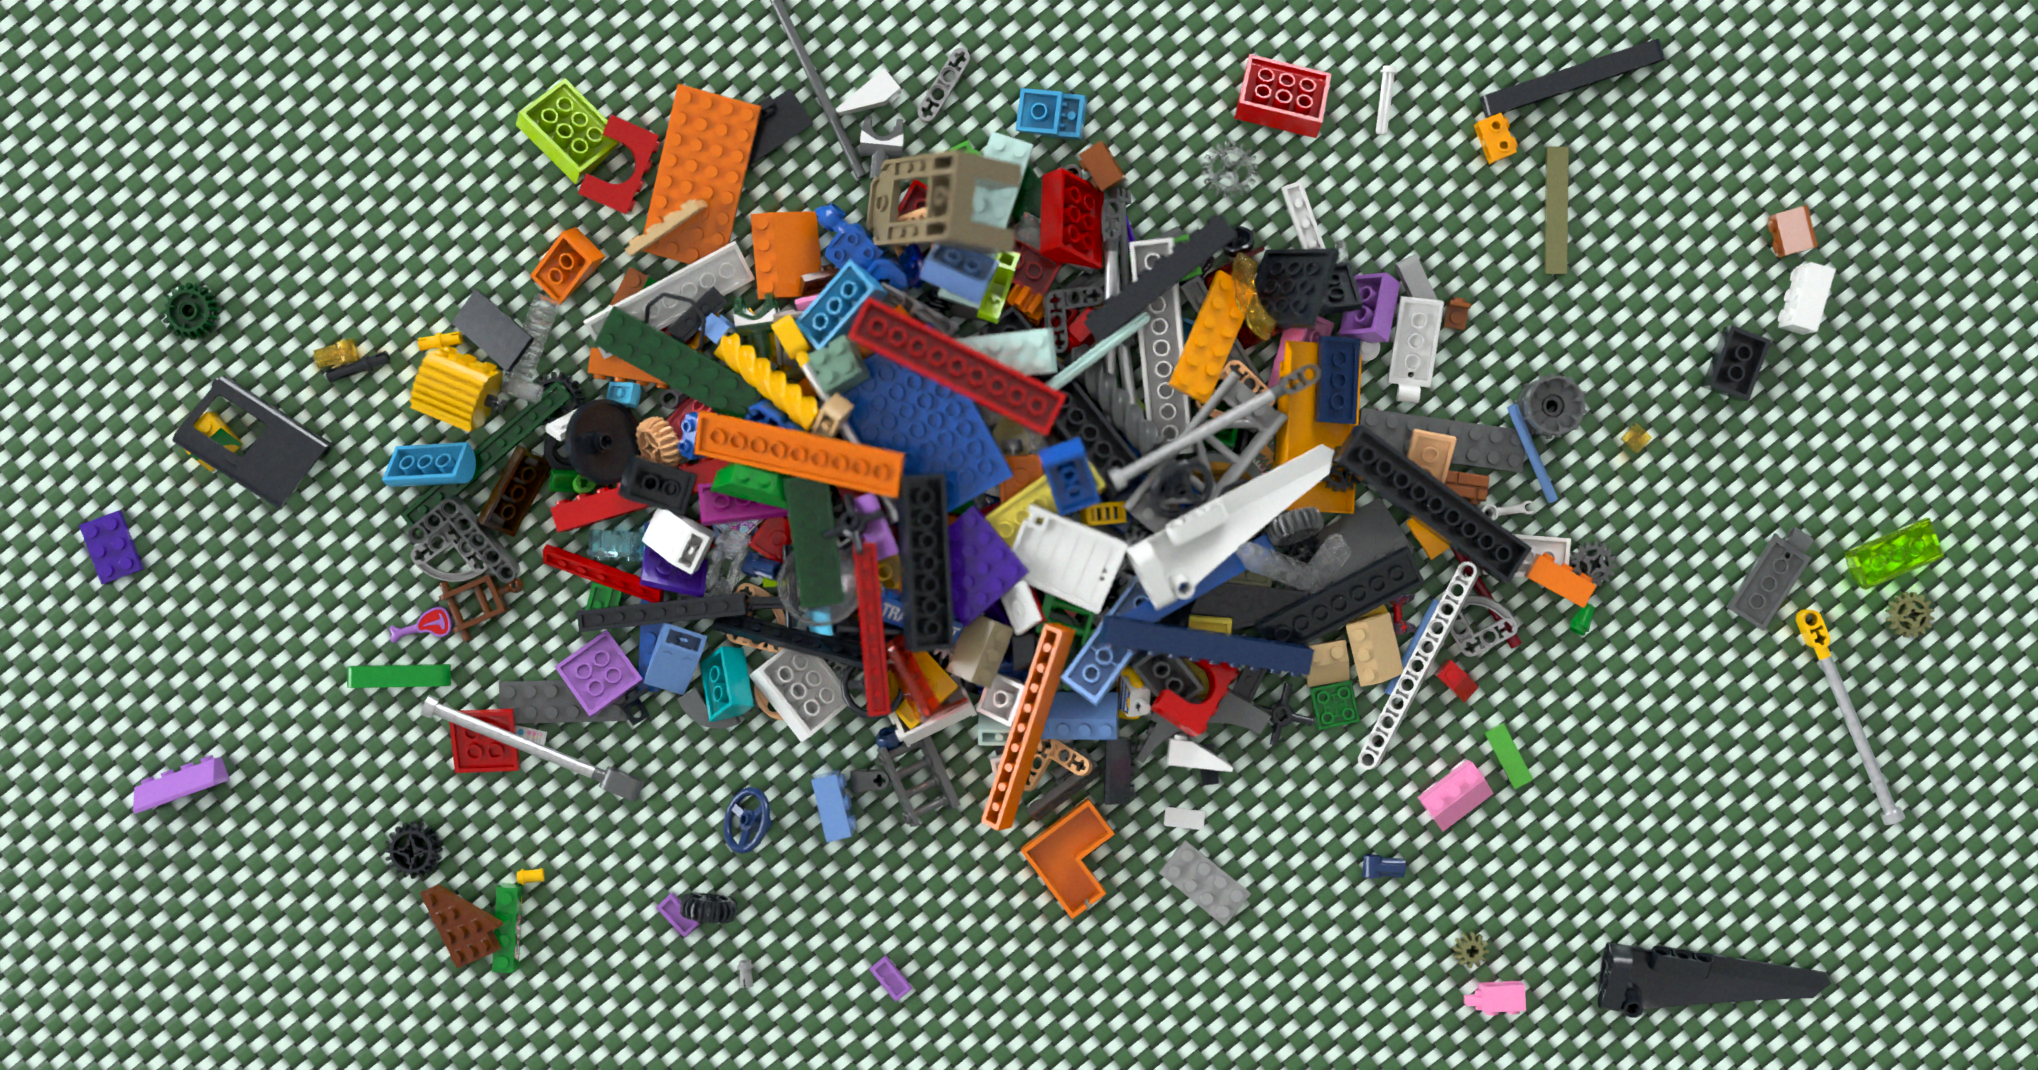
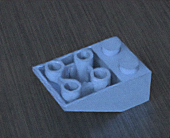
(674, 658)

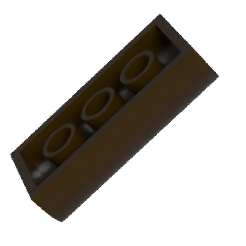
(515, 491)

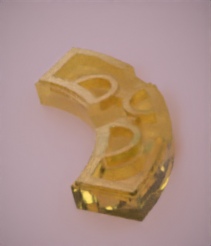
(1247, 298)

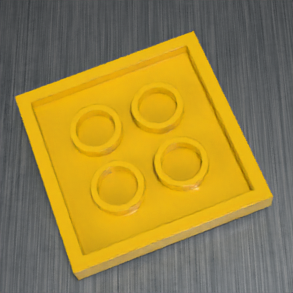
(938, 680)

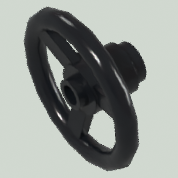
(1179, 488)
(847, 684)

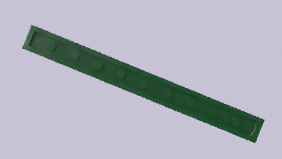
(494, 449)

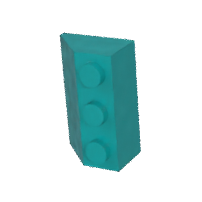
(726, 683)

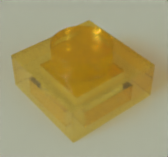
(1636, 438)

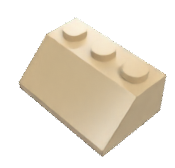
(1374, 648)

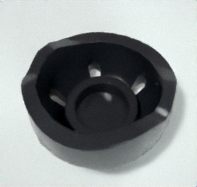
(1241, 245)

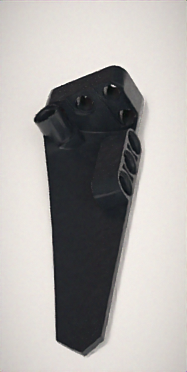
(1686, 977)

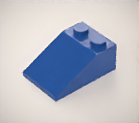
(1069, 476)

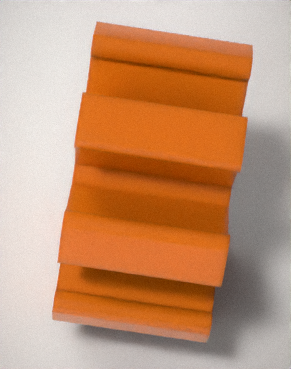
(1026, 303)

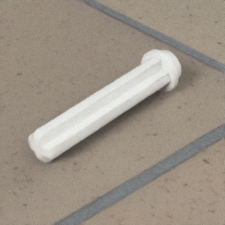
(1385, 99)

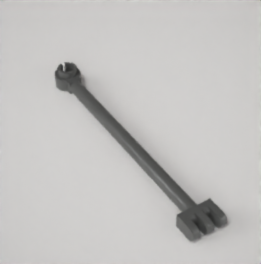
(1124, 198)

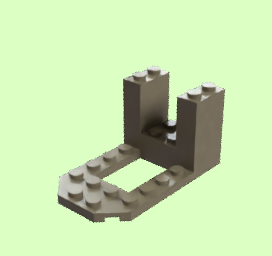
(949, 201)

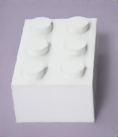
(1806, 298)

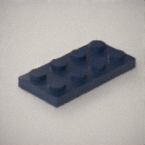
(1338, 380)

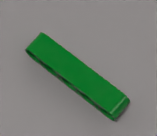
(399, 676)

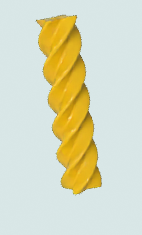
(769, 383)

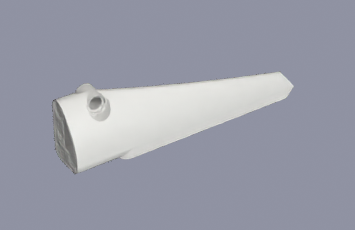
(1212, 532)

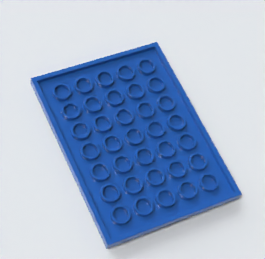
(928, 425)

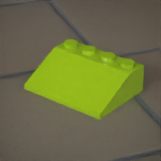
(567, 130)

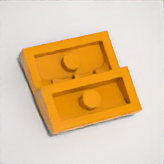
(1430, 543)

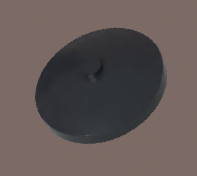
(601, 440)

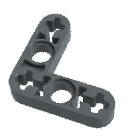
(1063, 303)

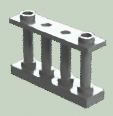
(938, 779)

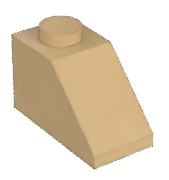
(832, 417)

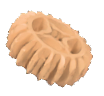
(658, 441)

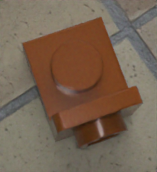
(1456, 314)

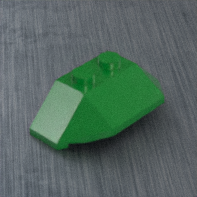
(751, 484)

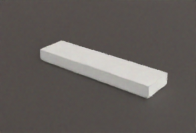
(1302, 216)

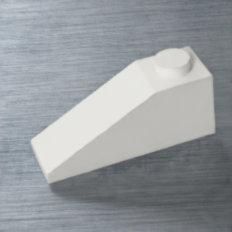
(873, 94)

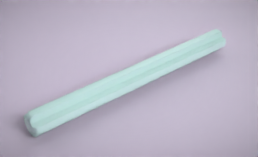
(1099, 351)

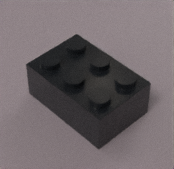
(1736, 363)

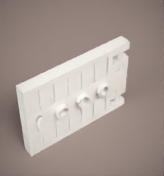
(1068, 558)

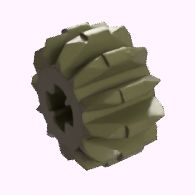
(1475, 955)

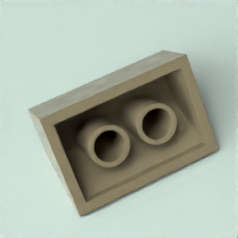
(980, 651)

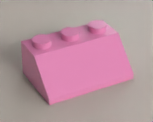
(1455, 795)

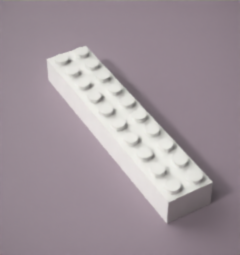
(1161, 347)

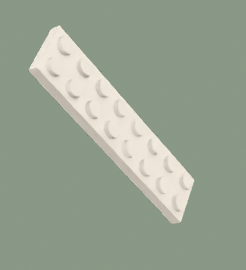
(722, 269)

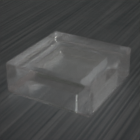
(1342, 248)

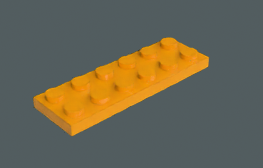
(1209, 341)

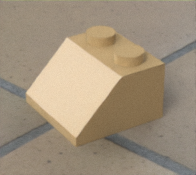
(1329, 663)

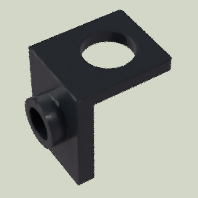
(634, 700)

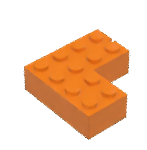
(1059, 853)

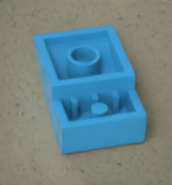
(1051, 114)

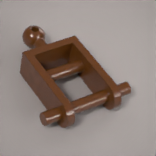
(496, 592)

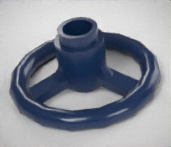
(750, 821)

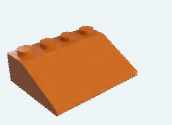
(783, 251)

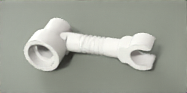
(1494, 512)

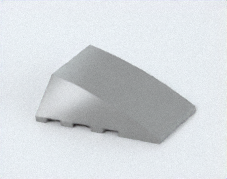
(919, 311)

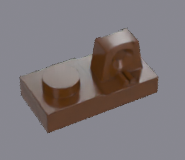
(817, 281)

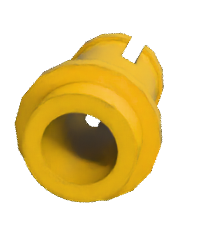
(530, 876)

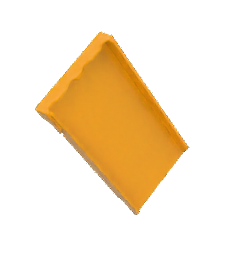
(1303, 434)

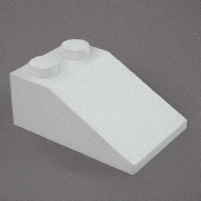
(1188, 753)

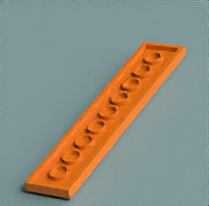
(799, 454)

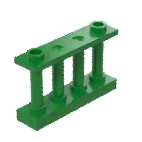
(1052, 601)

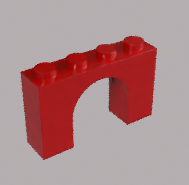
(641, 144)
(1194, 717)

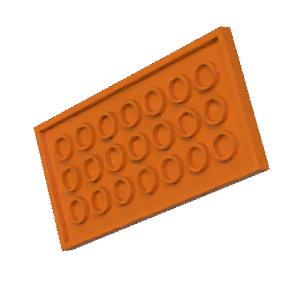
(706, 160)

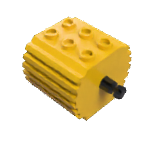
(457, 388)

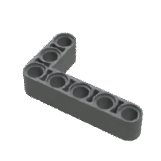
(468, 534)

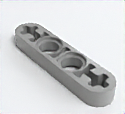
(941, 84)

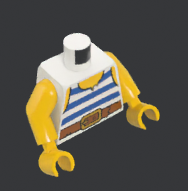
(1133, 695)

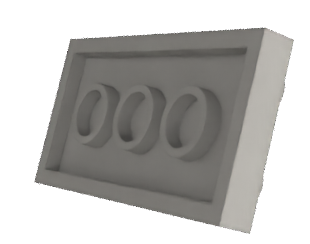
(1204, 882)

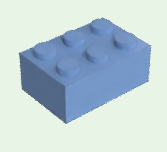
(834, 805)

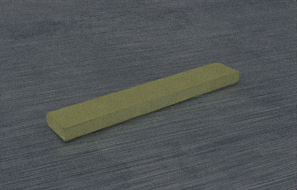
(1556, 210)

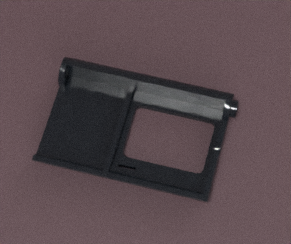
(276, 458)

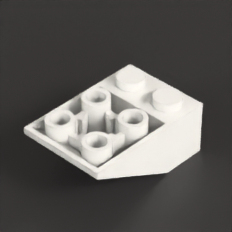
(678, 539)

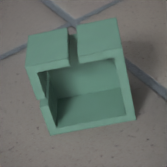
(839, 366)

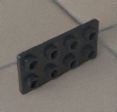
(778, 123)

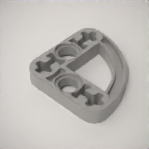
(449, 539)
(1470, 636)

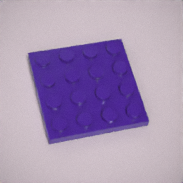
(979, 565)

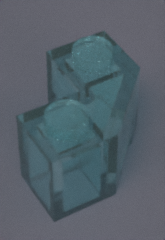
(617, 544)

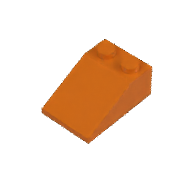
(567, 264)

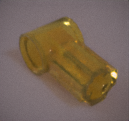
(342, 352)

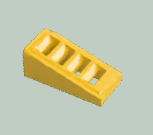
(1089, 515)

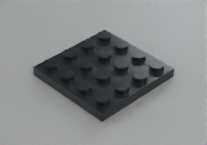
(1294, 285)

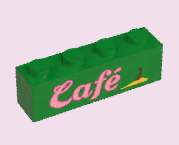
(508, 910)

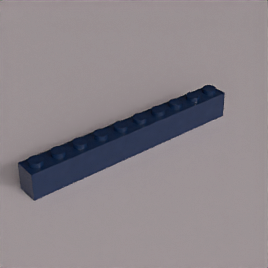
(1207, 645)

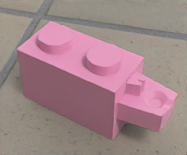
(1498, 997)

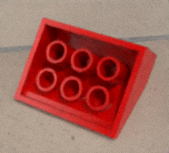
(1283, 96)
(1071, 220)

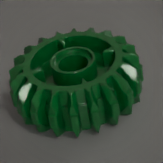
(178, 308)

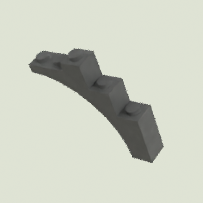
(1232, 709)

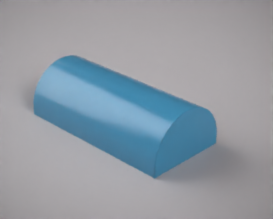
(430, 465)

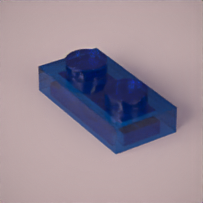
(913, 264)

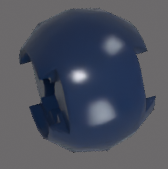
(887, 738)

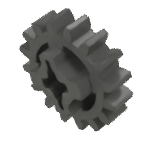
(1597, 556)

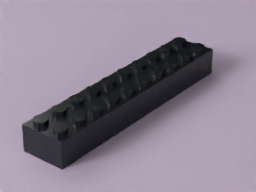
(1077, 415)
(1431, 504)

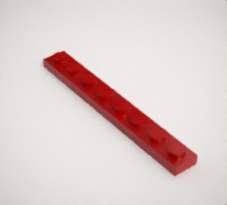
(872, 630)

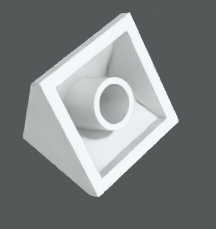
(1002, 699)

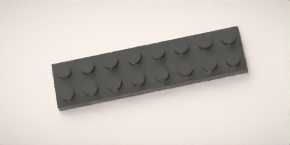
(1475, 444)

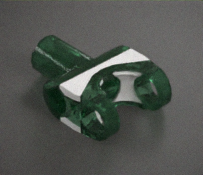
(757, 325)

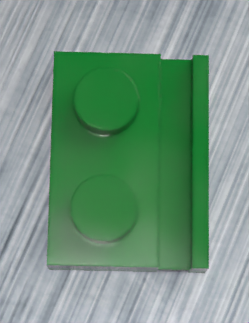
(603, 596)

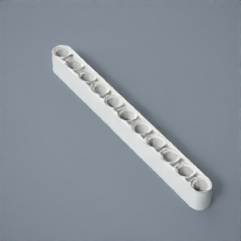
(1409, 671)

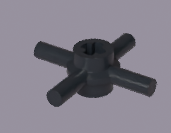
(853, 524)
(1290, 715)

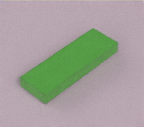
(1508, 756)

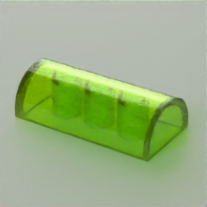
(1894, 554)

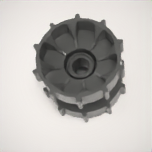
(1567, 400)

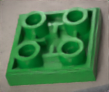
(1334, 705)

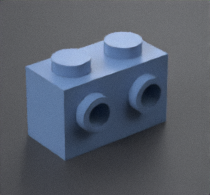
(719, 326)

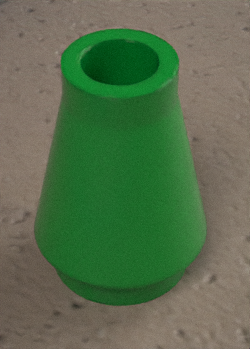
(1582, 620)

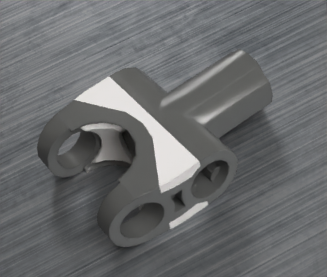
(881, 147)

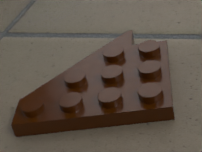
(462, 925)

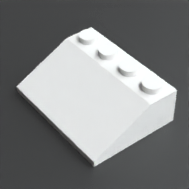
(800, 690)

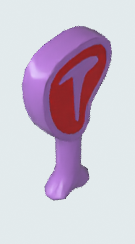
(435, 621)

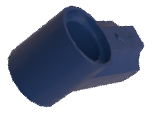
(758, 565)
(1376, 866)

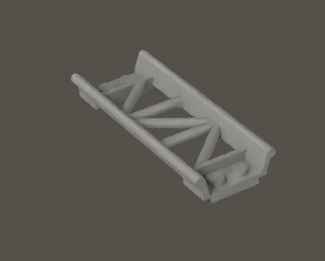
(1232, 393)

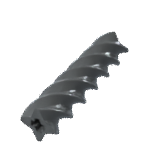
(1116, 404)

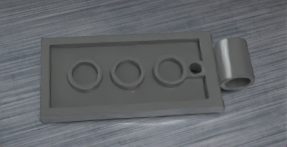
(1771, 578)

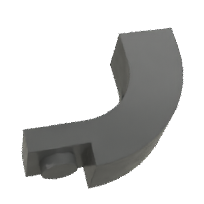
(696, 708)

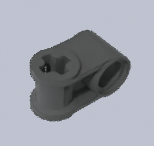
(865, 780)

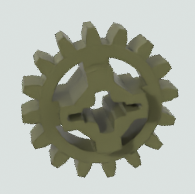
(1907, 606)

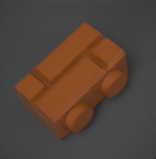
(1469, 486)

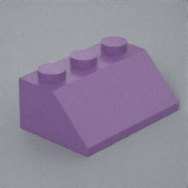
(1379, 301)
(877, 530)

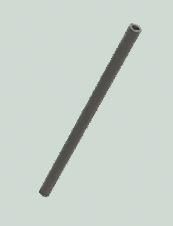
(818, 88)

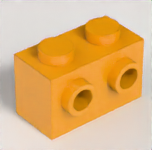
(1496, 138)

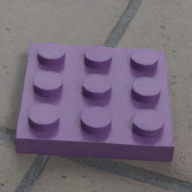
(599, 673)

